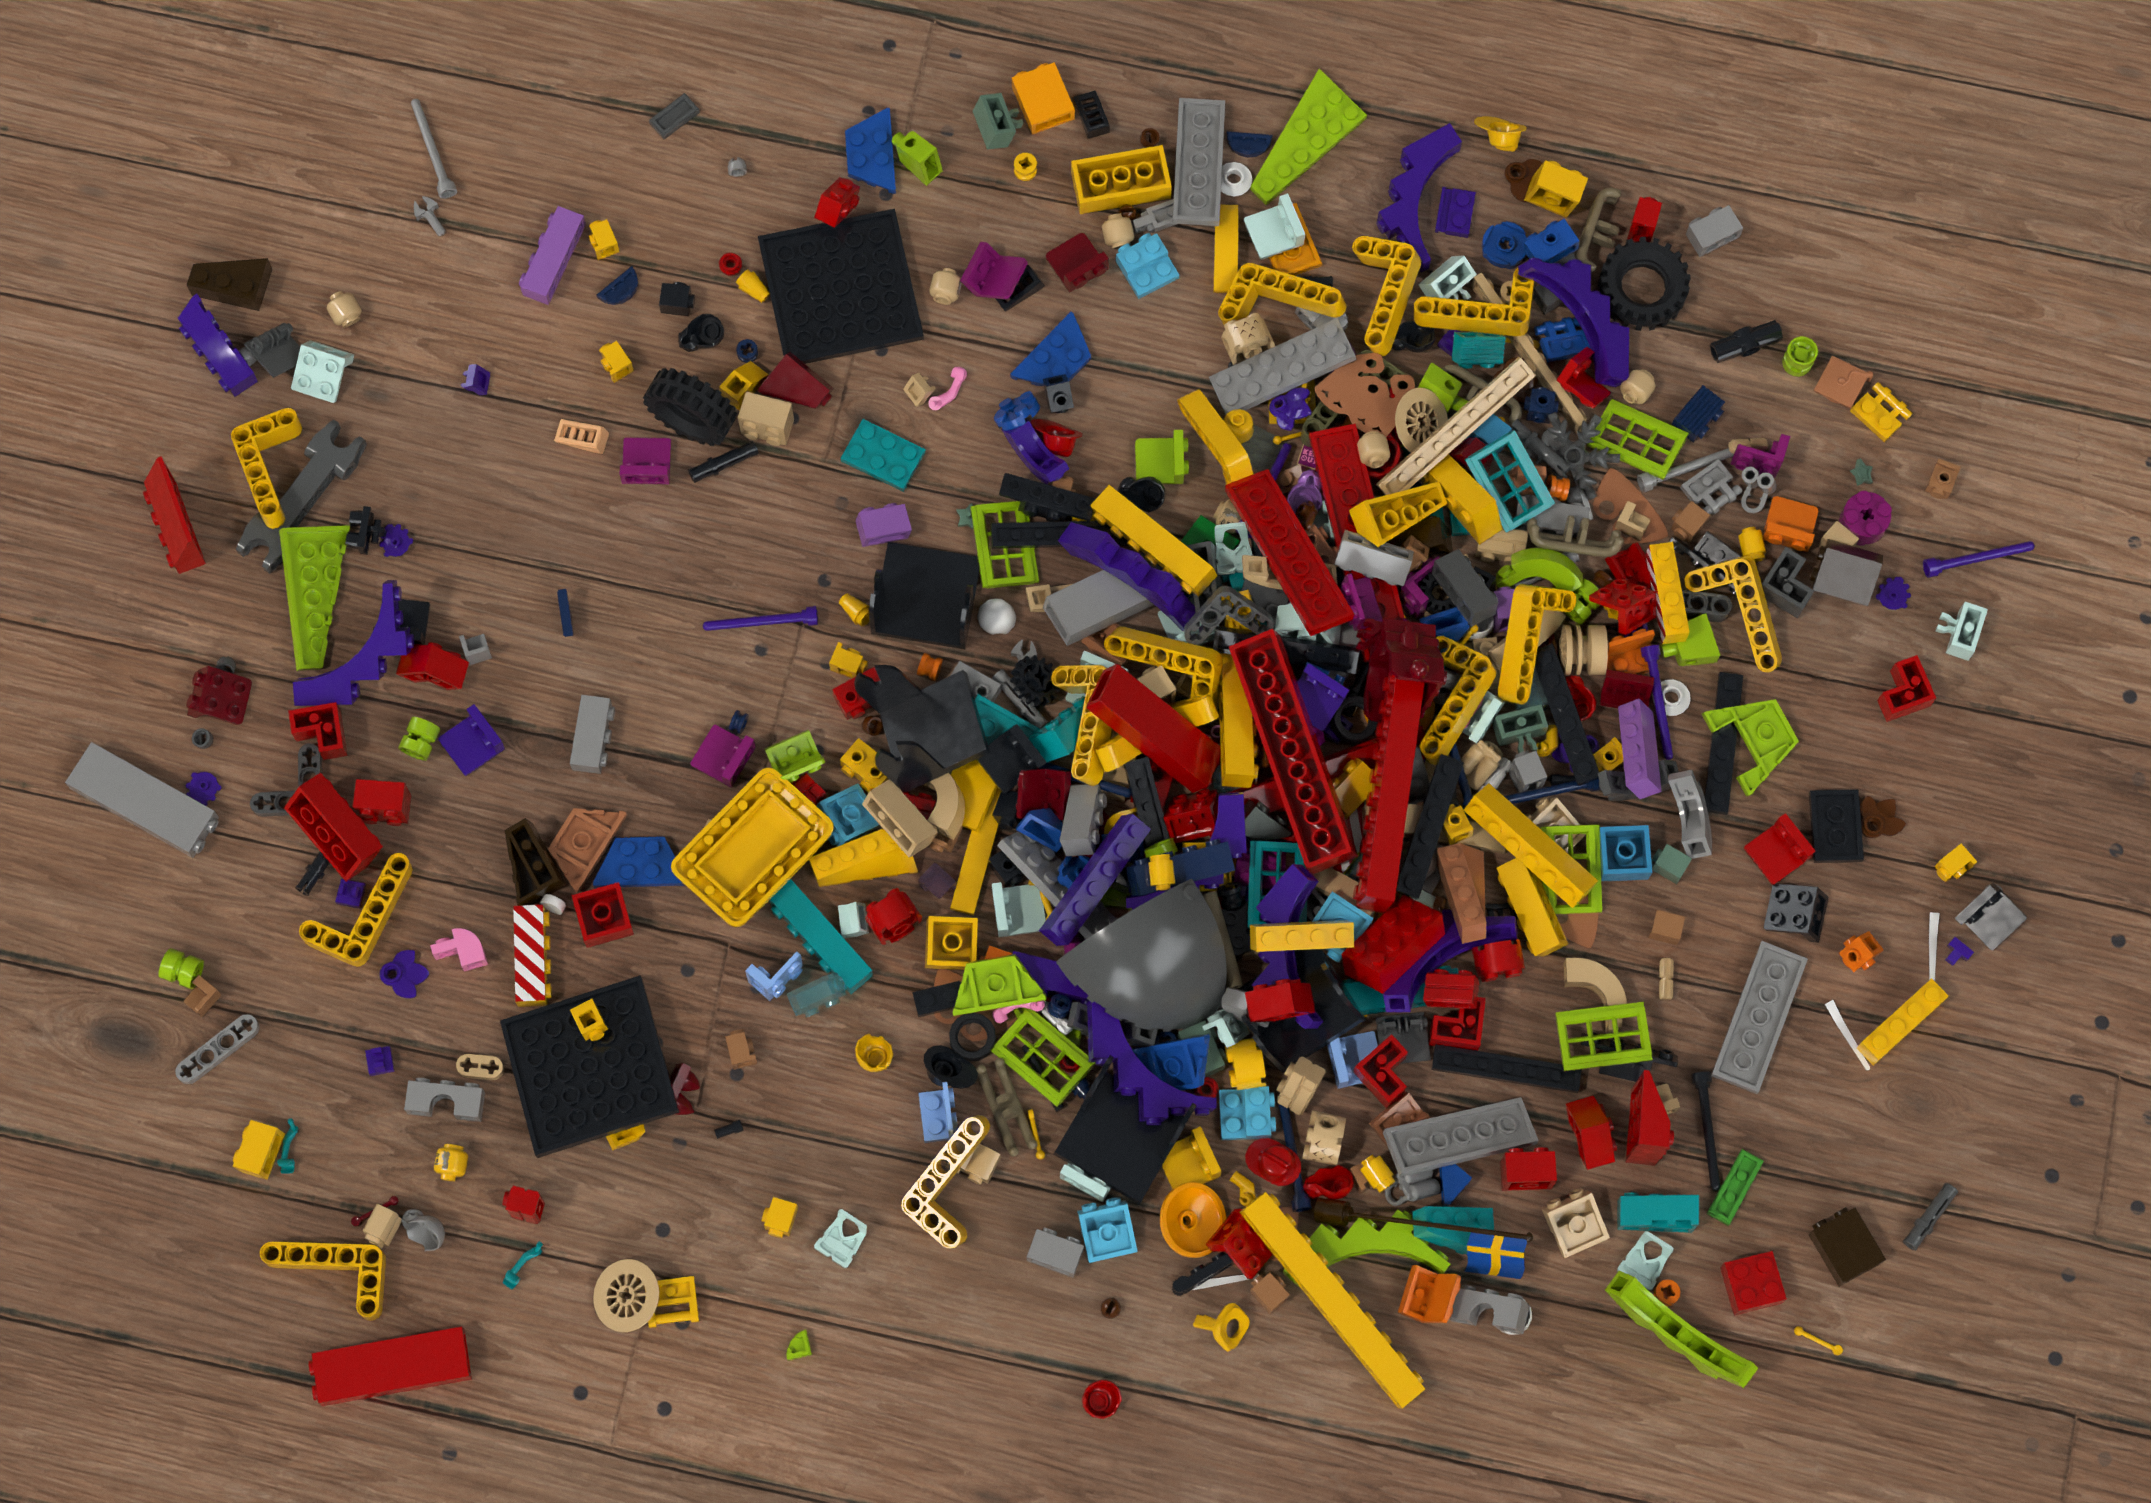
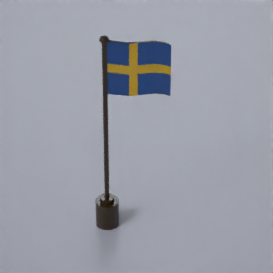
(1487, 1250)

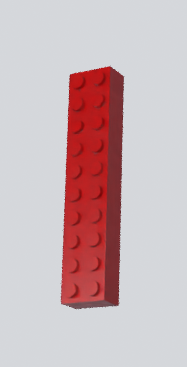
(1293, 751)
(1389, 794)

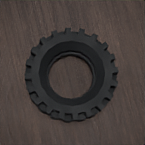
(1654, 257)
(690, 406)

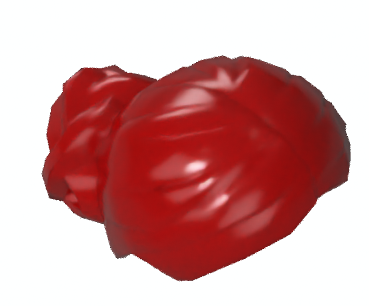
(1582, 696)
(1329, 1182)

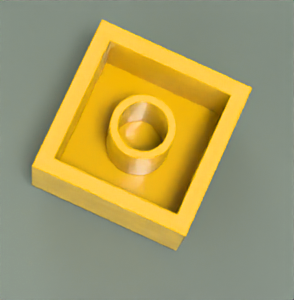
(1556, 188)
(950, 942)

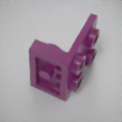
(1760, 460)
(646, 461)
(1361, 600)
(723, 755)

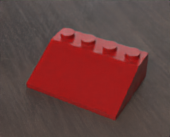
(172, 518)
(1648, 1124)

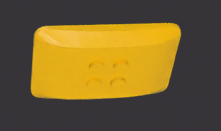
(752, 847)

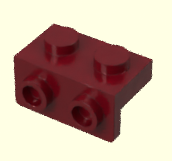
(1624, 687)

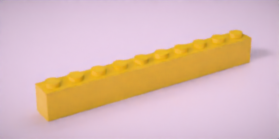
(1332, 1299)

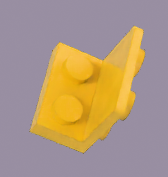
(1191, 1161)

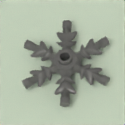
(1578, 447)

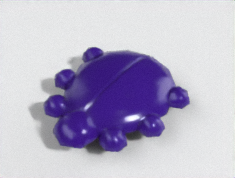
(396, 541)
(1894, 594)
(203, 787)

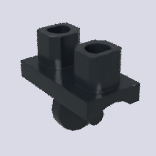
(364, 520)

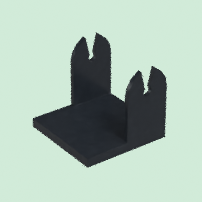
(924, 595)
(925, 728)
(1285, 1039)
(1114, 1144)

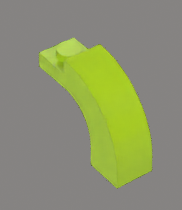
(1541, 563)

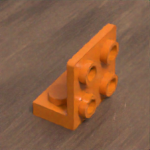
(1625, 653)

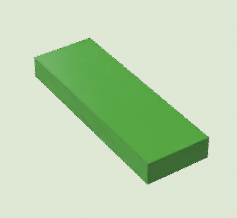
(1735, 1187)

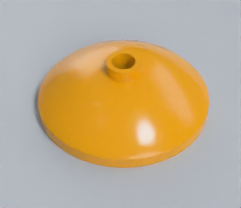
(1203, 1217)

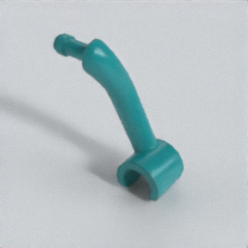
(288, 1165)
(511, 1279)

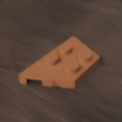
(583, 842)

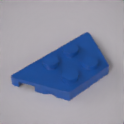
(871, 151)
(1058, 354)
(638, 863)
(1178, 1061)

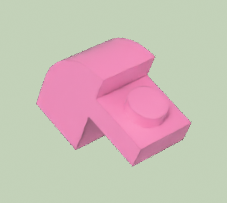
(465, 945)

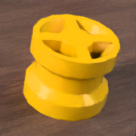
(1025, 172)

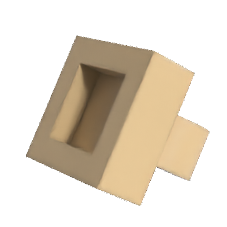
(918, 389)

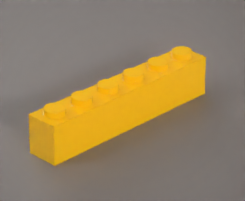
(1153, 540)
(1235, 730)
(1530, 845)

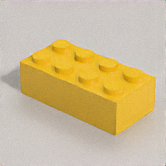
(1121, 179)

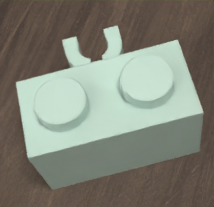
(1449, 279)
(1963, 630)

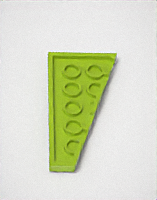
(1315, 127)
(312, 580)

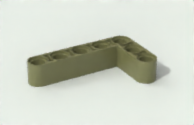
(1317, 422)

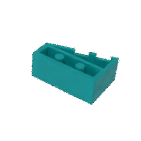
(1059, 735)
(1658, 1212)
(1459, 1216)

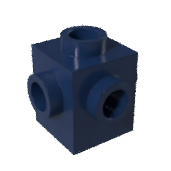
(1540, 405)

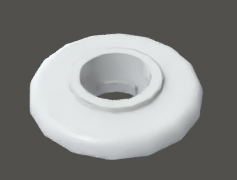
(1242, 186)
(1683, 694)

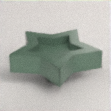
(1862, 472)
(965, 517)

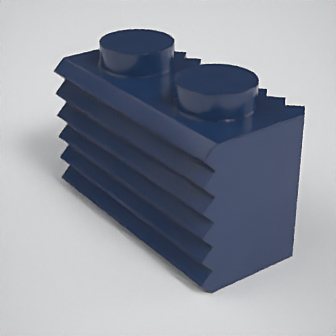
(1699, 413)

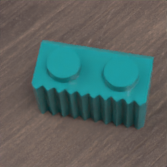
(1477, 349)

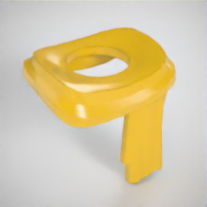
(1219, 1325)

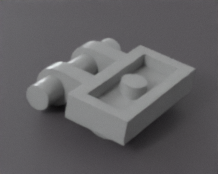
(1706, 483)

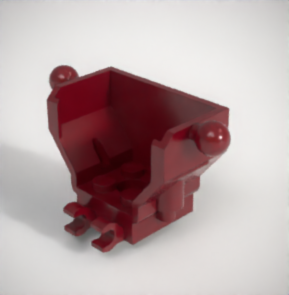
(1401, 650)

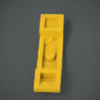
(1226, 248)

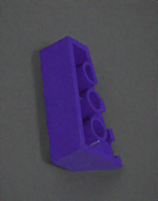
(215, 347)

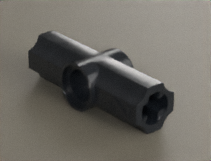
(1746, 341)

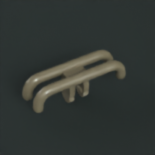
(1588, 235)
(1478, 384)
(1575, 544)
(1006, 1107)

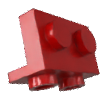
(1630, 565)

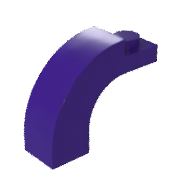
(1035, 454)

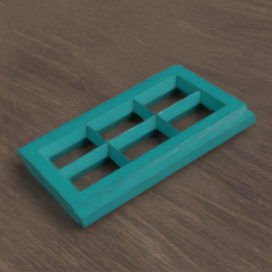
(1529, 471)
(1256, 874)

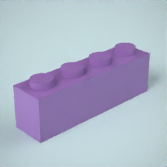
(552, 255)
(1639, 749)

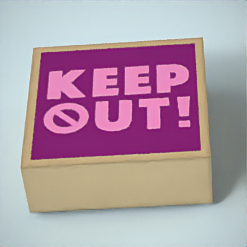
(1306, 458)

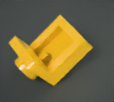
(625, 1137)

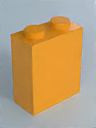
(1043, 98)

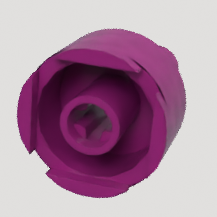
(1871, 507)

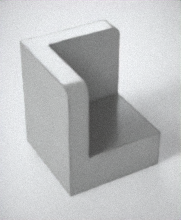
(475, 649)

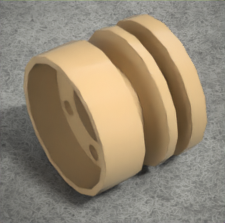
(1584, 649)

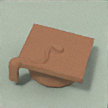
(1842, 382)

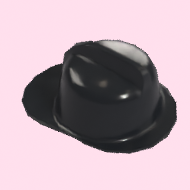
(949, 1067)

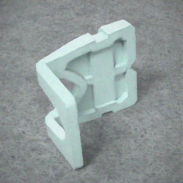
(1229, 560)
(838, 1246)
(1642, 1269)

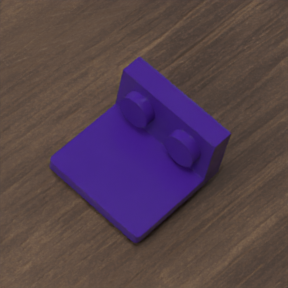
(1321, 696)
(471, 742)

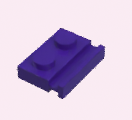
(1455, 212)

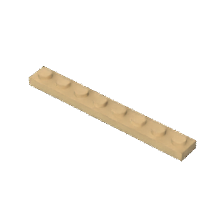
(1536, 361)
(1457, 428)

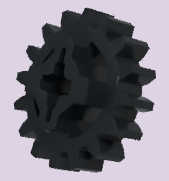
(1034, 681)

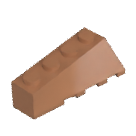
(1464, 885)

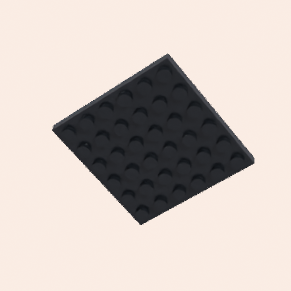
(841, 287)
(583, 1087)

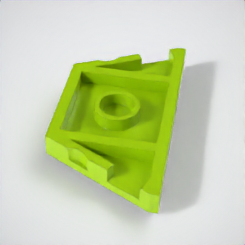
(996, 985)

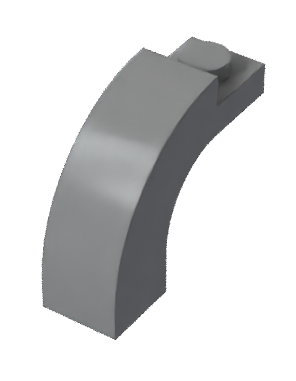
(1693, 814)

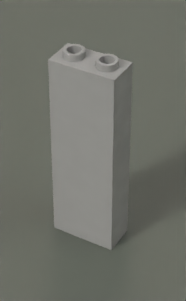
(1093, 605)
(142, 800)

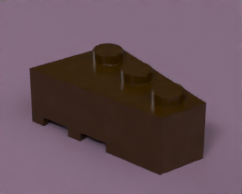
(231, 282)
(1431, 533)
(531, 864)

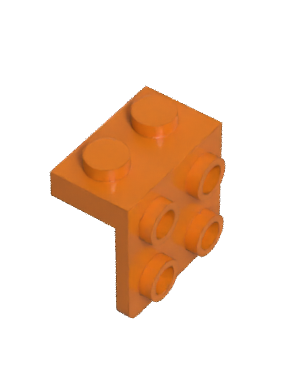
(1790, 524)
(1429, 1295)

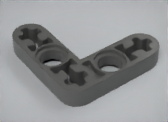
(1222, 609)
(267, 796)

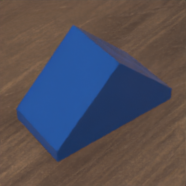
(1448, 623)
(1042, 827)
(1452, 1183)

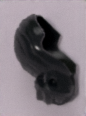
(702, 332)
(1413, 337)
(1144, 493)

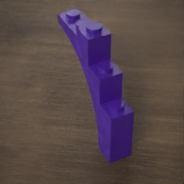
(1419, 162)
(1592, 311)
(1131, 568)
(368, 664)
(1229, 828)
(1285, 905)
(1402, 993)
(1131, 1076)

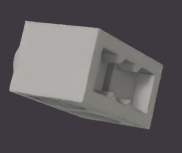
(1527, 772)

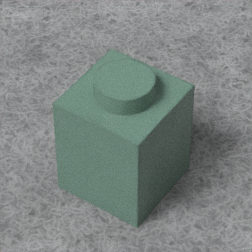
(1670, 863)

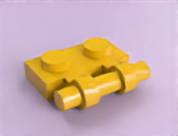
(1876, 417)

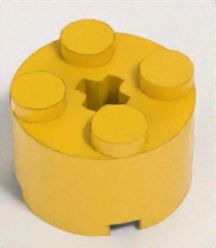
(1246, 1064)

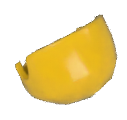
(873, 1053)

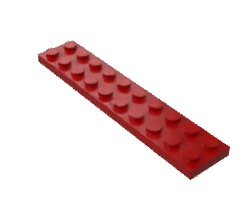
(1344, 486)

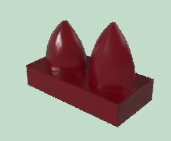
(683, 1080)

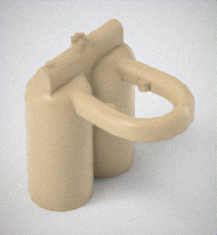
(1481, 762)

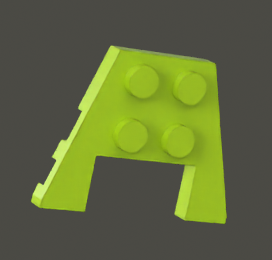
(1764, 733)

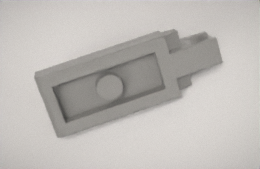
(1155, 218)

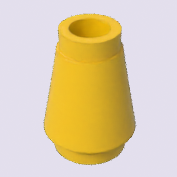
(753, 286)
(856, 609)

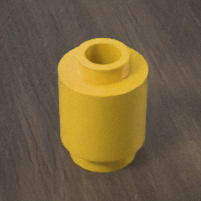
(1752, 544)
(1161, 872)
(1377, 1173)

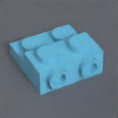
(1146, 265)
(848, 815)
(1338, 909)
(1246, 1113)
(1107, 1230)

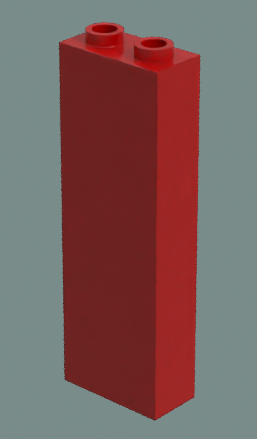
(1155, 728)
(390, 1366)

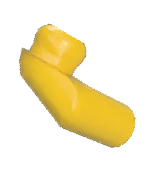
(1551, 742)
(1246, 1188)

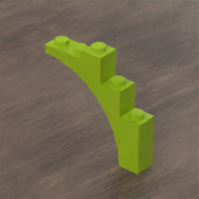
(1365, 1239)
(1677, 1334)

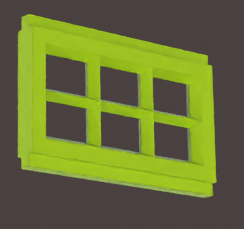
(1648, 422)
(983, 549)
(1593, 866)
(1607, 1058)
(1029, 1074)

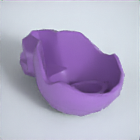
(1306, 490)

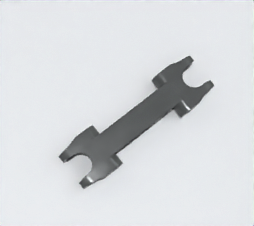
(324, 465)

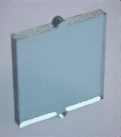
(1261, 449)

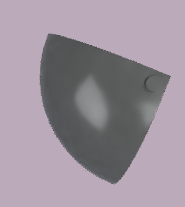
(1155, 963)

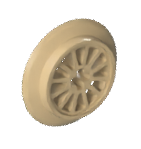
(1418, 404)
(606, 1283)

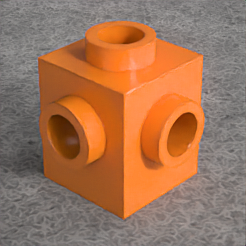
(1860, 951)

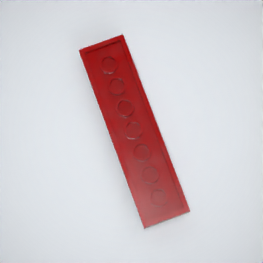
(1289, 552)

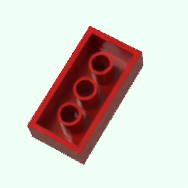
(333, 826)
(1393, 944)

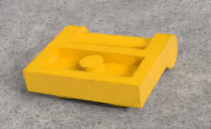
(676, 1292)

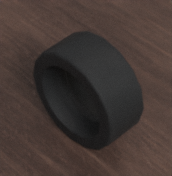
(1344, 734)
(978, 1019)

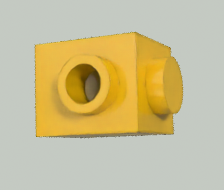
(779, 1217)

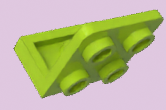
(1162, 458)
(795, 756)

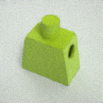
(918, 156)
(1444, 387)
(1699, 646)

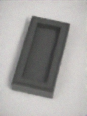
(674, 116)

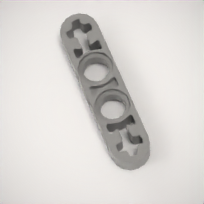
(220, 1052)

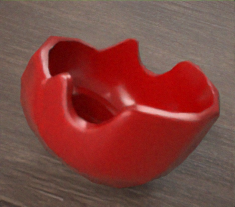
(1101, 1399)

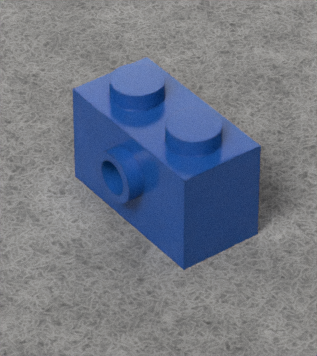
(1552, 243)

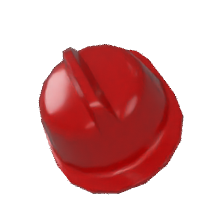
(1057, 437)
(1273, 1162)

